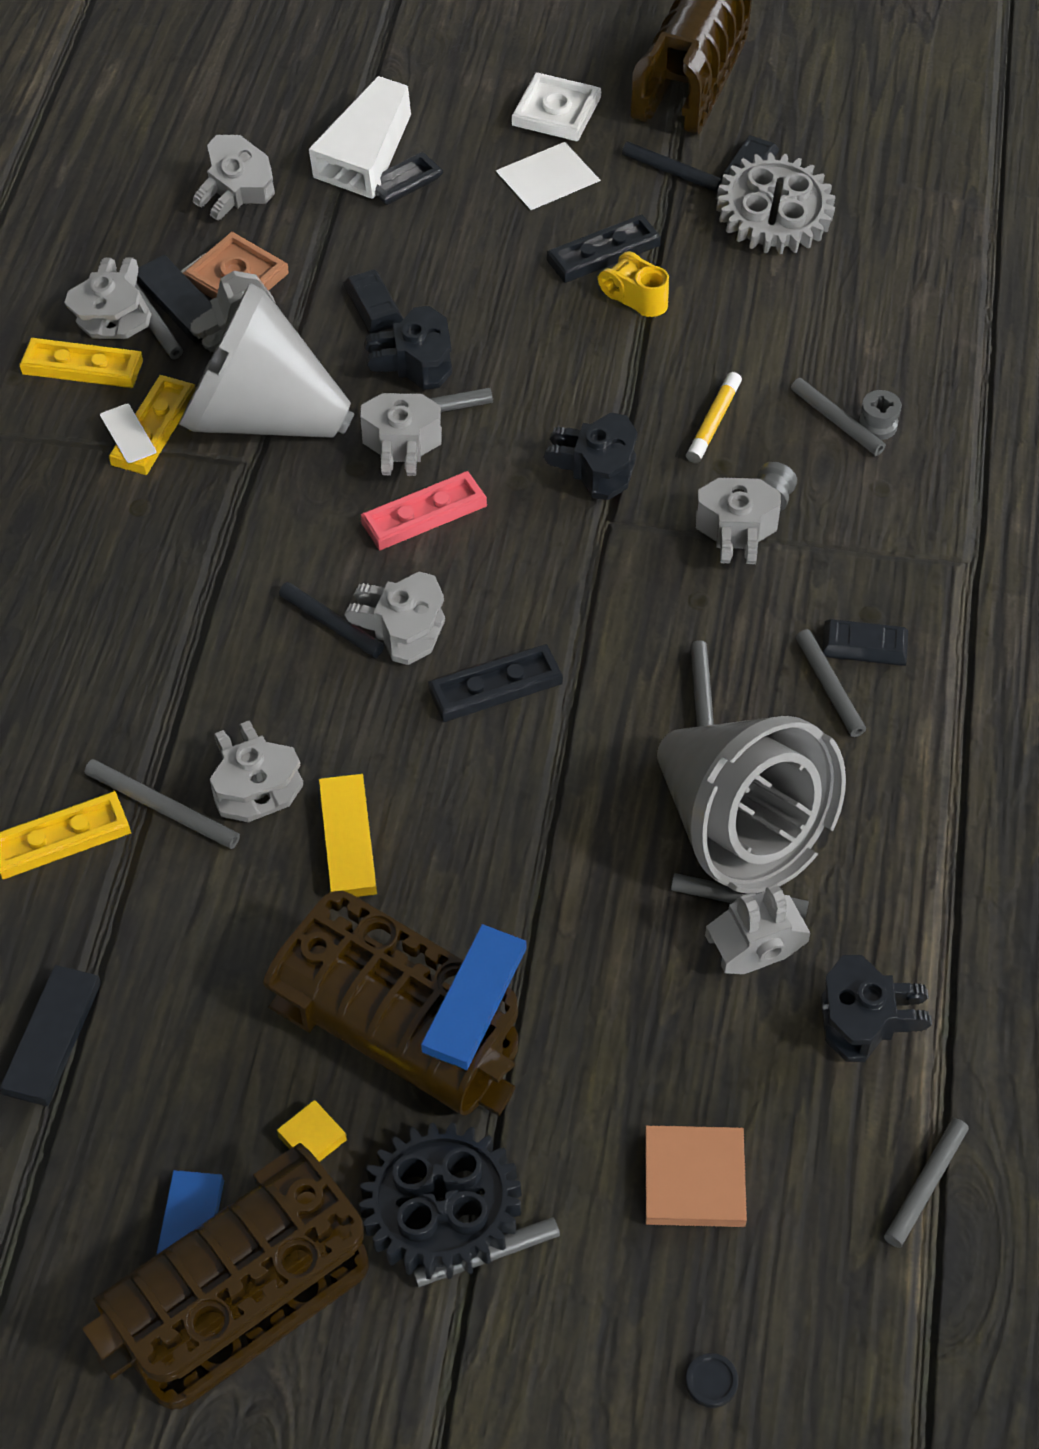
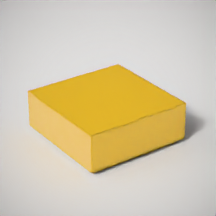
(314, 1130)

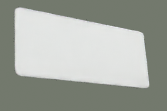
(128, 433)

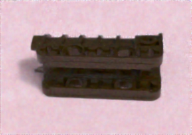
(694, 47)
(385, 1002)
(231, 1278)

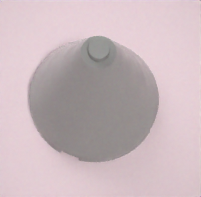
(265, 380)
(754, 796)

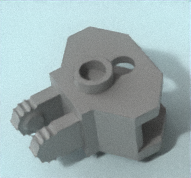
(235, 175)
(110, 298)
(213, 323)
(400, 431)
(738, 517)
(402, 615)
(251, 773)
(758, 931)

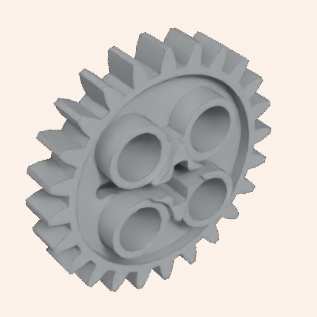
(802, 211)

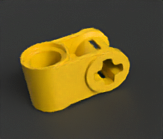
(639, 283)

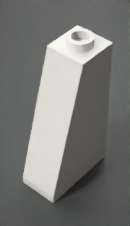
(363, 138)

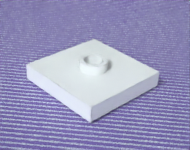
(556, 106)

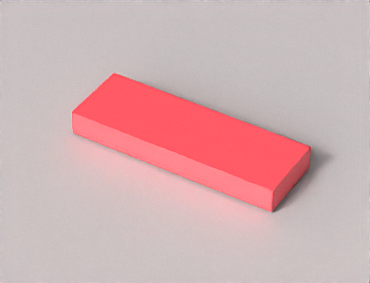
(423, 510)

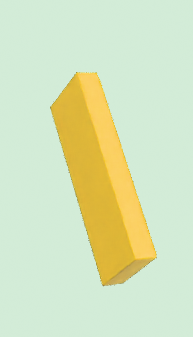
(81, 362)
(159, 417)
(61, 834)
(347, 835)

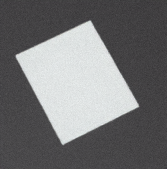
(548, 175)

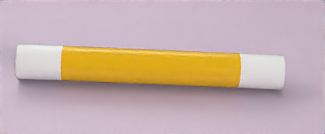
(713, 417)

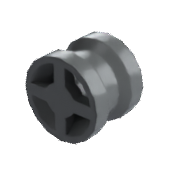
(880, 413)
(780, 478)

